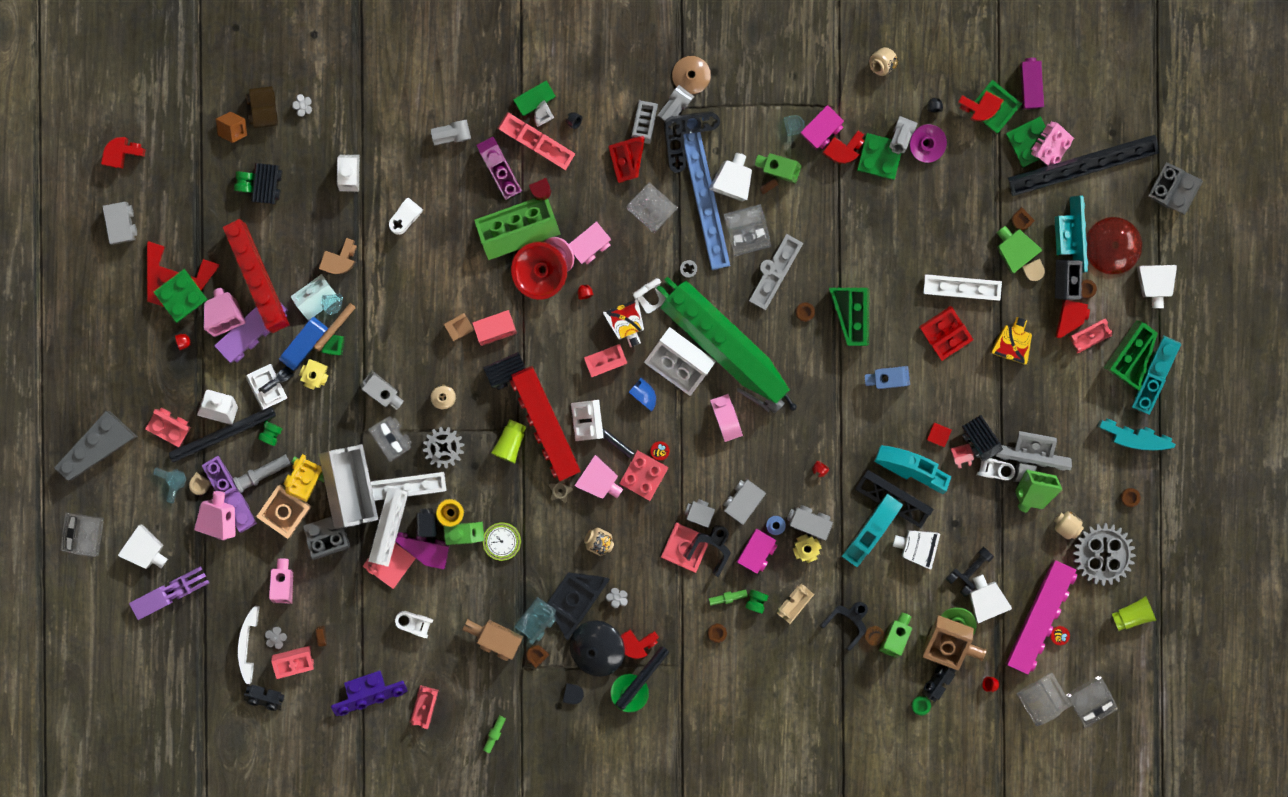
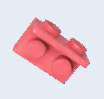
(167, 427)

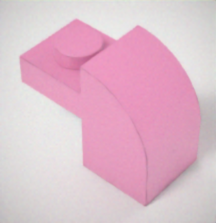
(726, 417)

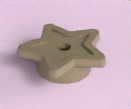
(565, 490)

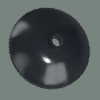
(605, 643)

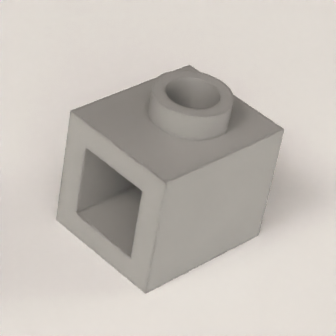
(699, 512)

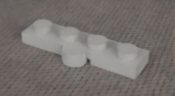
(775, 271)

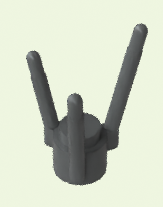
(769, 404)

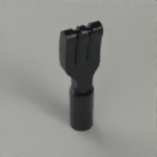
(281, 377)

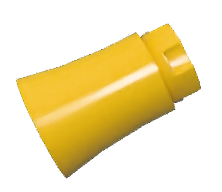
(448, 520)

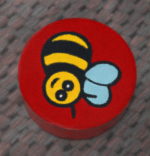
(659, 450)
(1060, 635)

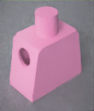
(222, 313)
(599, 479)
(216, 517)
(281, 591)

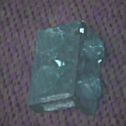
(536, 619)

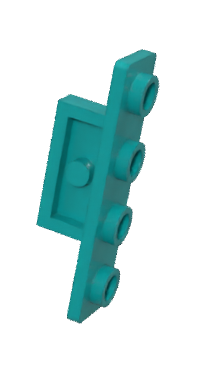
(1071, 232)

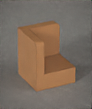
(459, 327)

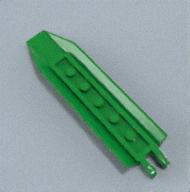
(723, 340)

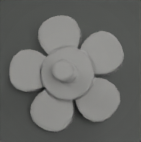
(302, 105)
(617, 598)
(275, 638)

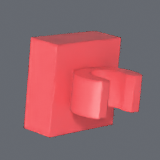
(962, 454)

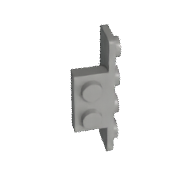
(1036, 450)

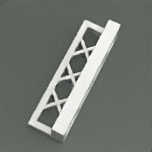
(388, 526)

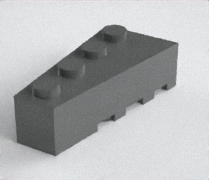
(97, 443)

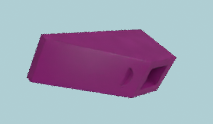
(499, 168)
(426, 552)

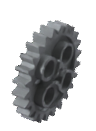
(1121, 554)

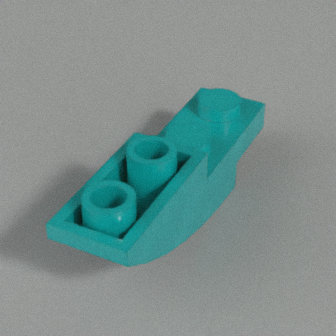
(1156, 374)
(1143, 439)
(913, 465)
(872, 530)

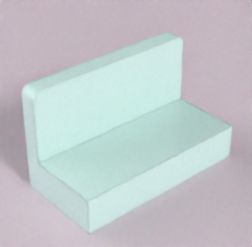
(310, 297)

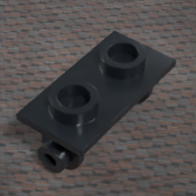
(933, 687)
(256, 697)

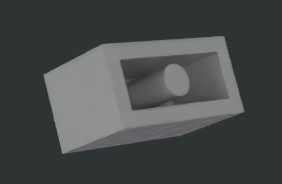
(119, 222)

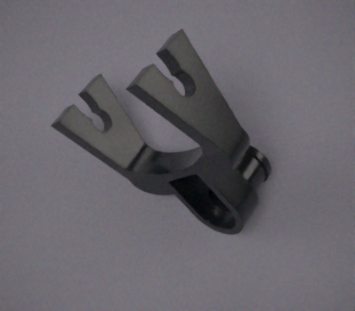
(717, 541)
(854, 616)

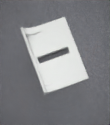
(261, 377)
(587, 430)

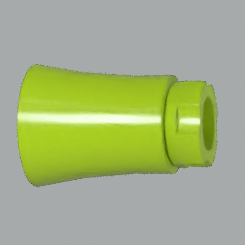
(509, 441)
(1134, 615)

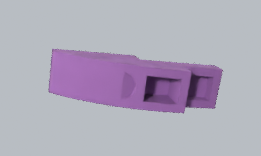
(223, 482)

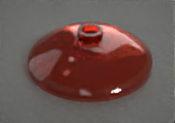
(1100, 250)

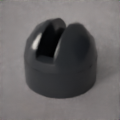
(935, 105)
(574, 120)

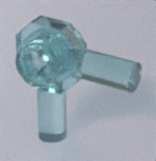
(174, 479)

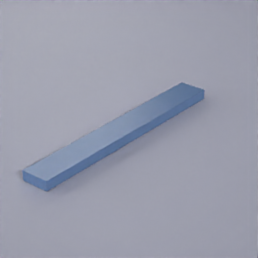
(705, 199)

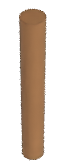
(334, 327)

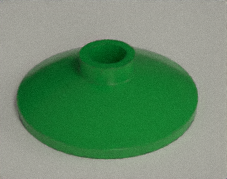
(621, 685)

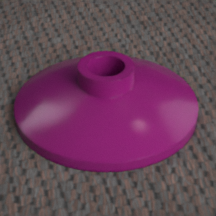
(935, 147)

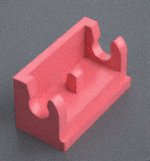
(494, 328)
(1091, 335)
(605, 360)
(292, 662)
(424, 706)

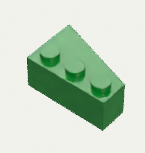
(853, 312)
(1132, 355)

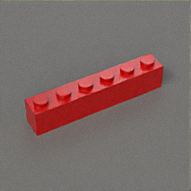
(256, 276)
(545, 423)

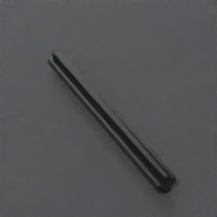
(222, 434)

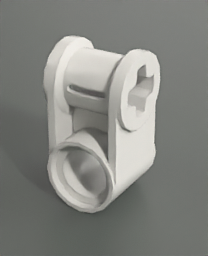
(407, 213)
(994, 469)
(414, 624)

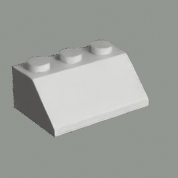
(679, 361)

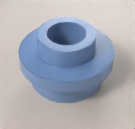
(771, 520)

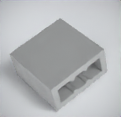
(805, 520)

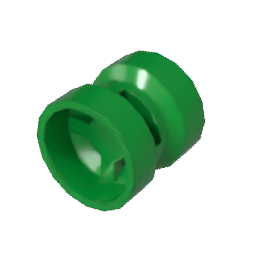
(244, 182)
(270, 433)
(753, 604)

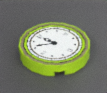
(501, 541)

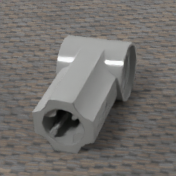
(677, 102)
(903, 130)
(455, 132)

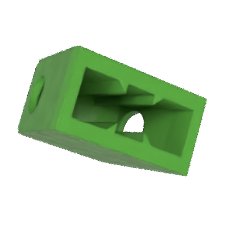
(786, 170)
(1016, 248)
(1037, 490)
(463, 534)
(893, 644)

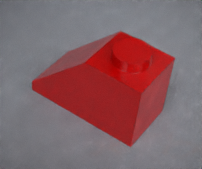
(1071, 317)

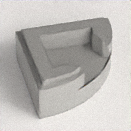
(542, 114)

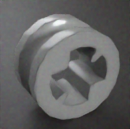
(689, 263)

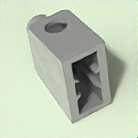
(374, 385)

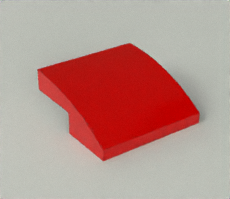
(946, 333)

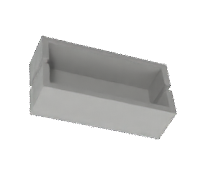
(348, 486)

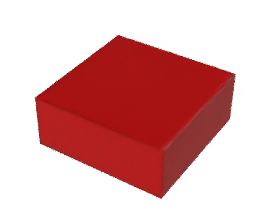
(939, 434)

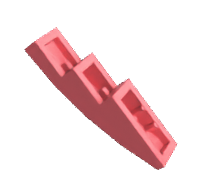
(536, 141)

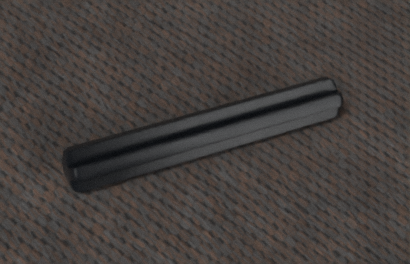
(641, 679)

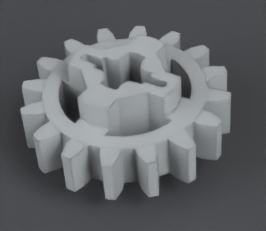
(438, 454)

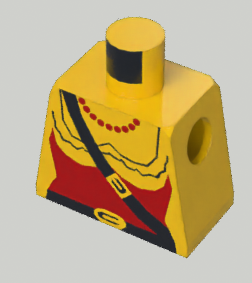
(1013, 342)

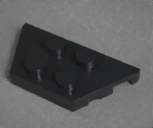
(574, 599)

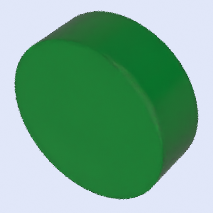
(921, 705)

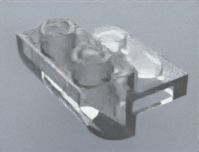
(651, 207)
(1044, 699)

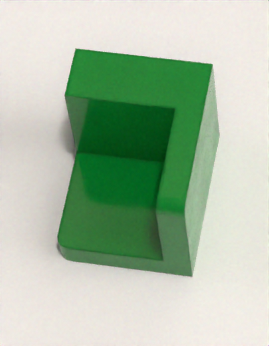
(334, 345)

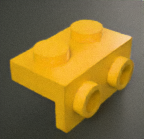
(303, 478)

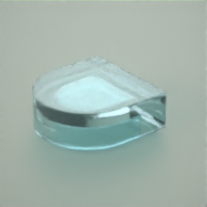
(794, 125)
(332, 303)

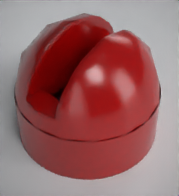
(584, 292)
(183, 341)
(820, 468)
(990, 684)

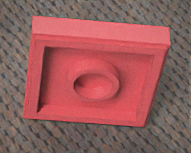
(678, 544)

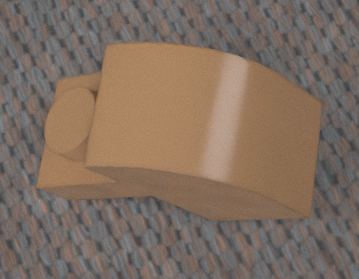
(339, 264)

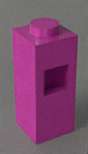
(1032, 84)

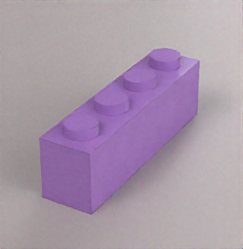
(243, 337)

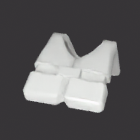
(638, 295)

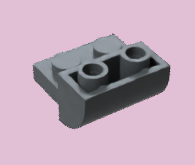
(1175, 188)
(324, 539)

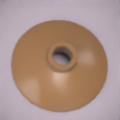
(697, 65)

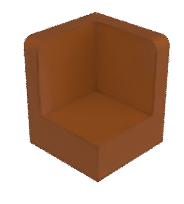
(231, 127)

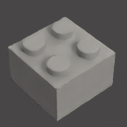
(744, 501)

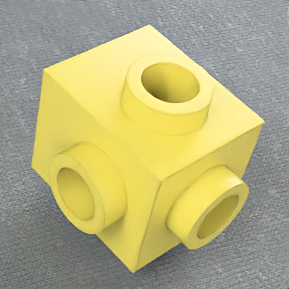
(319, 369)
(803, 541)

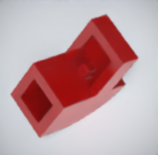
(984, 110)
(116, 150)
(842, 153)
(634, 647)

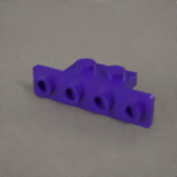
(367, 691)

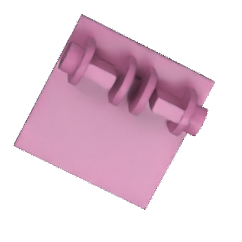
(1054, 145)

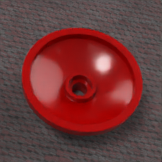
(528, 274)

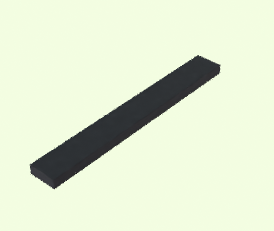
(1083, 165)

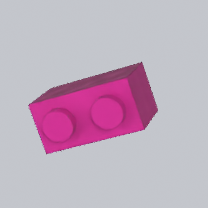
(822, 127)
(756, 551)

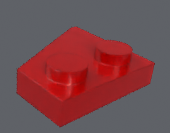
(627, 158)

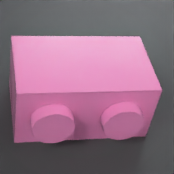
(589, 243)

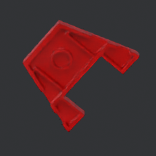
(159, 275)

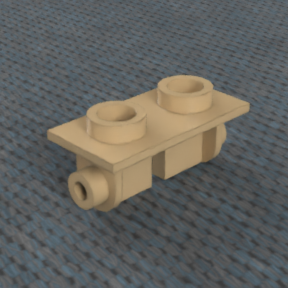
(798, 601)

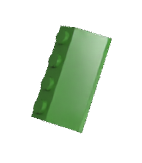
(516, 227)

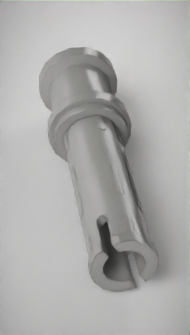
(255, 476)

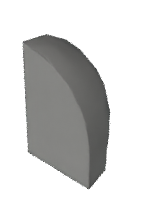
(1020, 470)

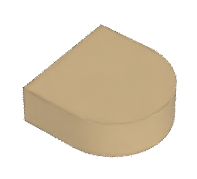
(1034, 271)
(199, 484)

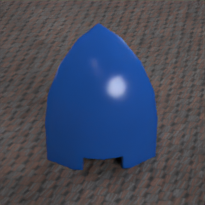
(644, 393)

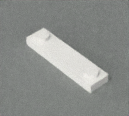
(962, 287)
(413, 485)

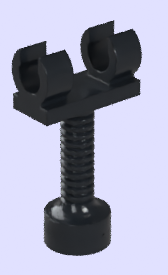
(984, 555)

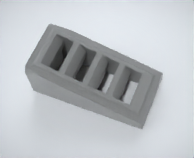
(645, 105)

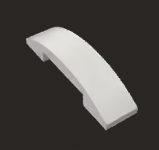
(247, 668)

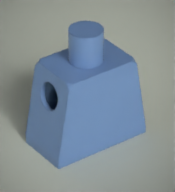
(897, 377)

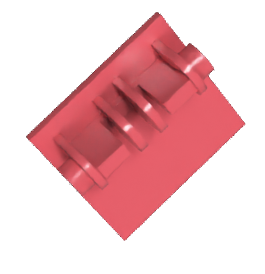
(644, 475)
(398, 565)

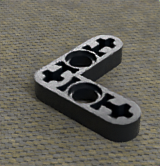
(682, 129)

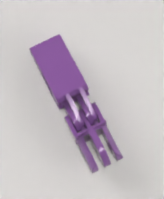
(160, 597)

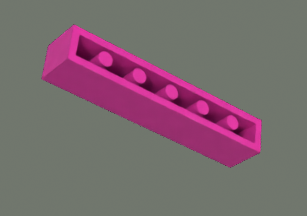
(1040, 617)

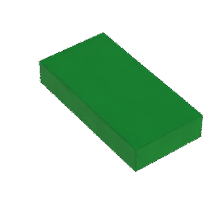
(531, 99)

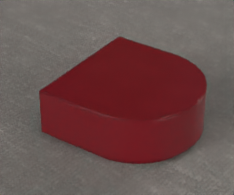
(541, 189)

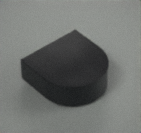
(573, 694)

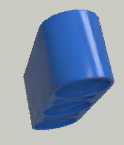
(303, 344)

